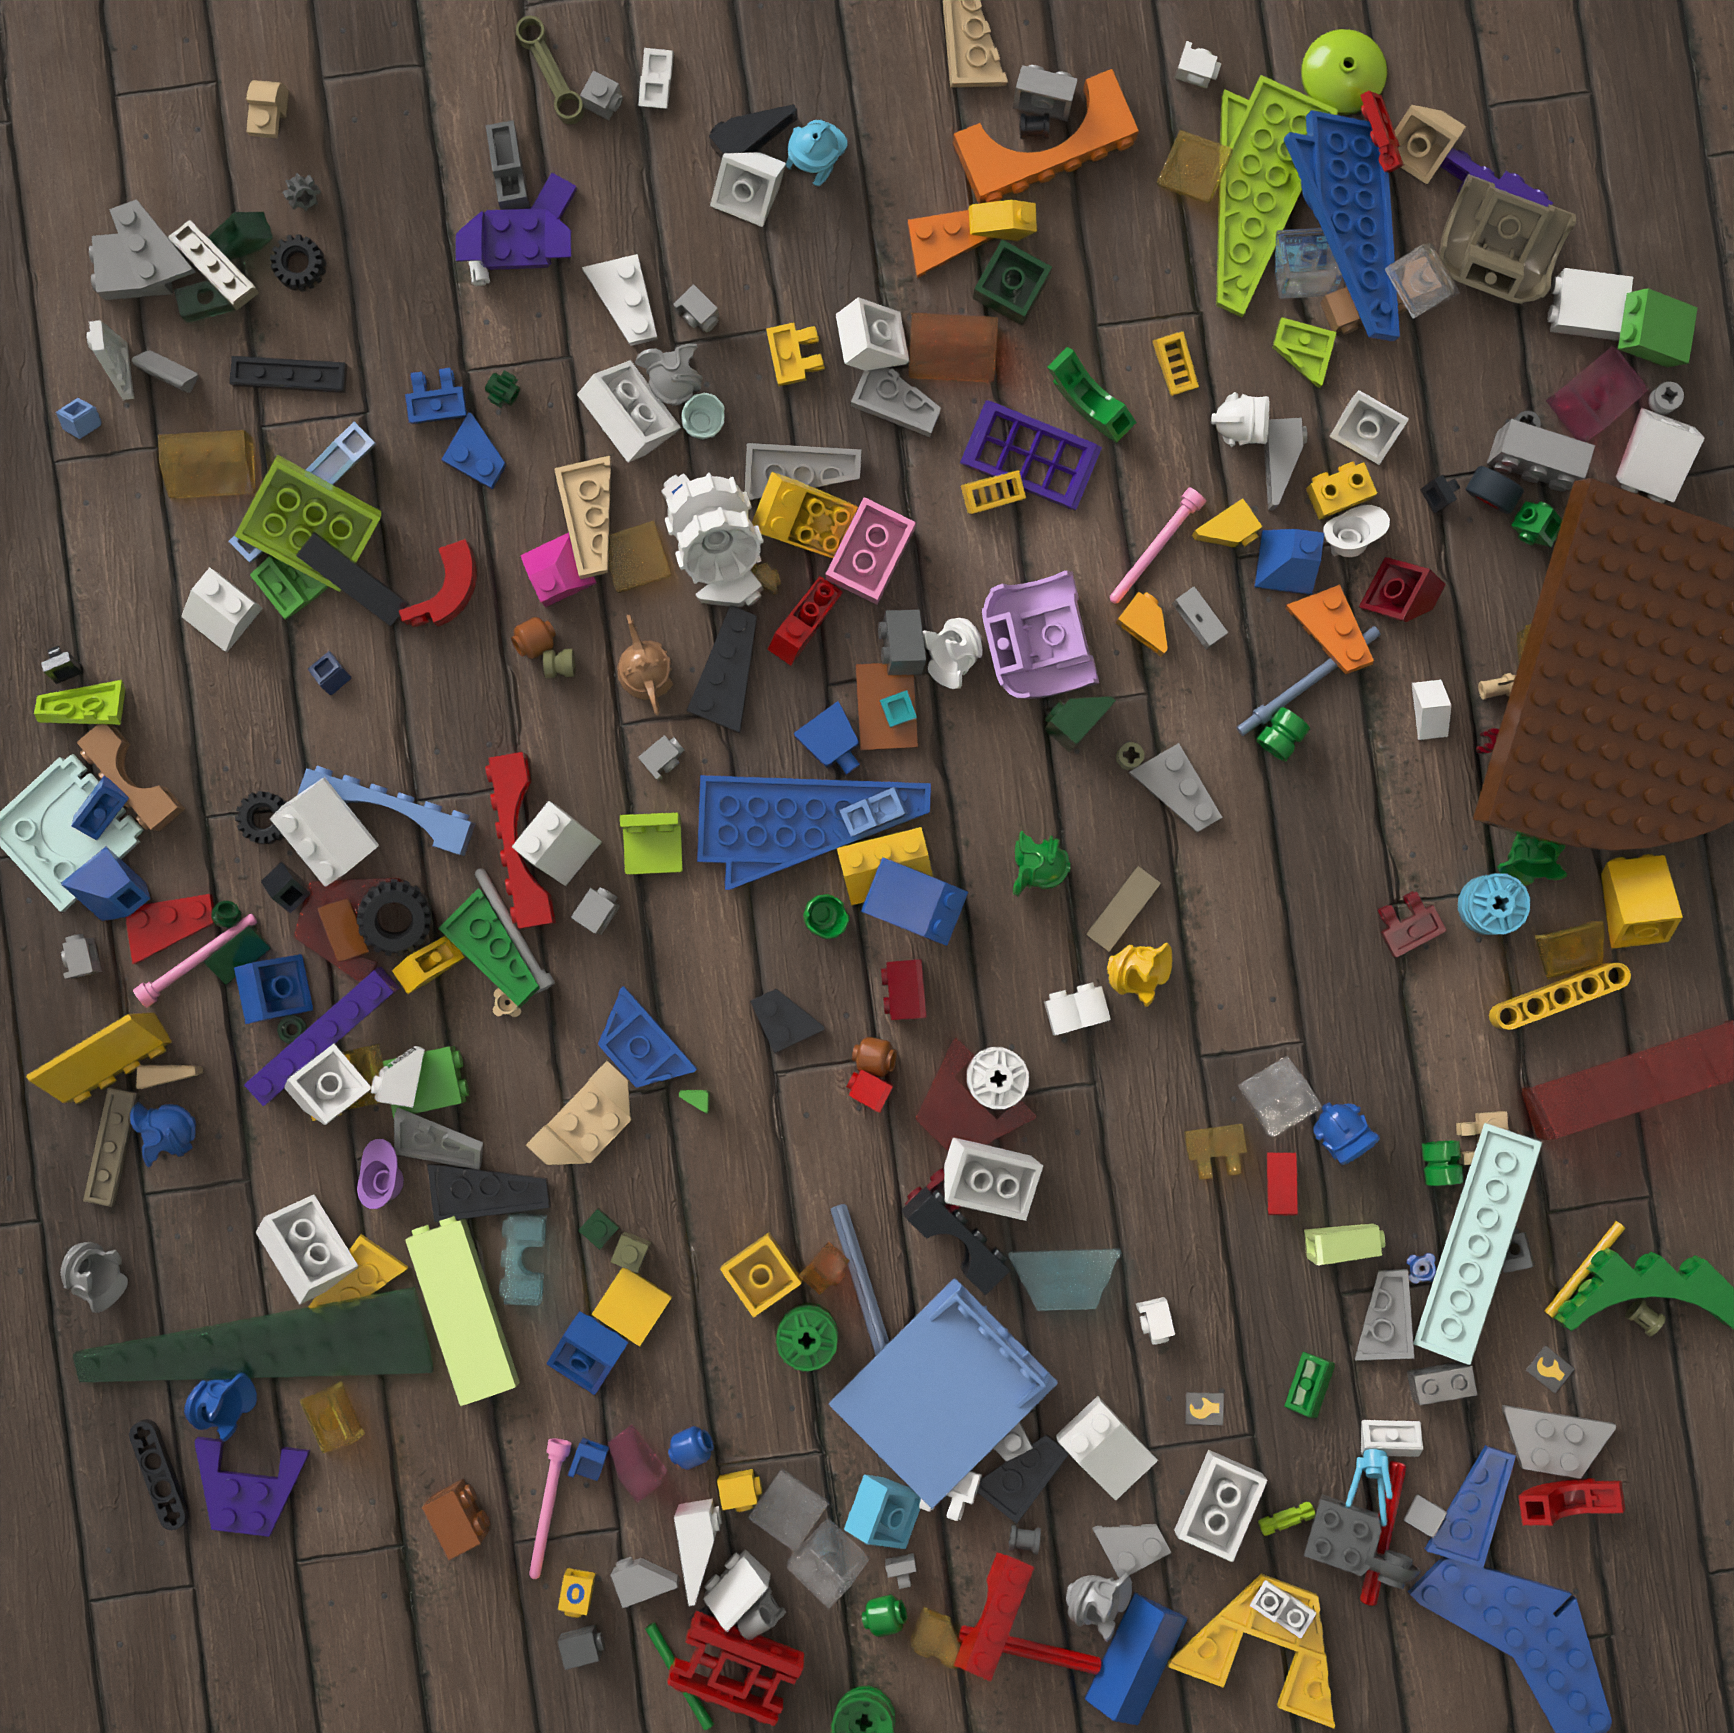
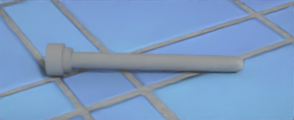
(543, 979)

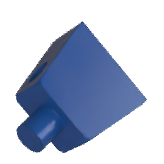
(830, 738)

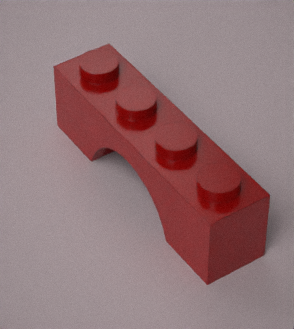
(985, 1643)

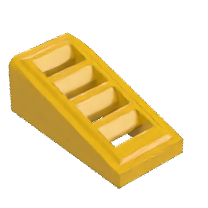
(1162, 355)
(969, 499)

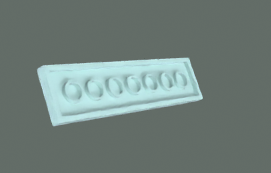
(1477, 1243)

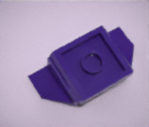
(513, 239)

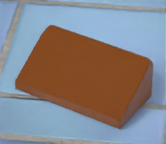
(342, 930)

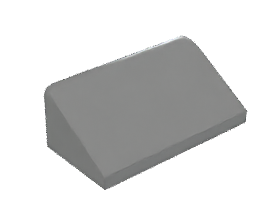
(166, 370)

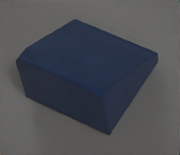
(329, 673)

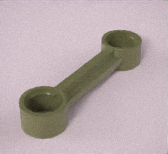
(549, 69)

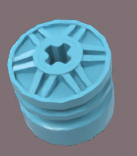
(1477, 903)

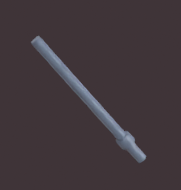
(1264, 713)

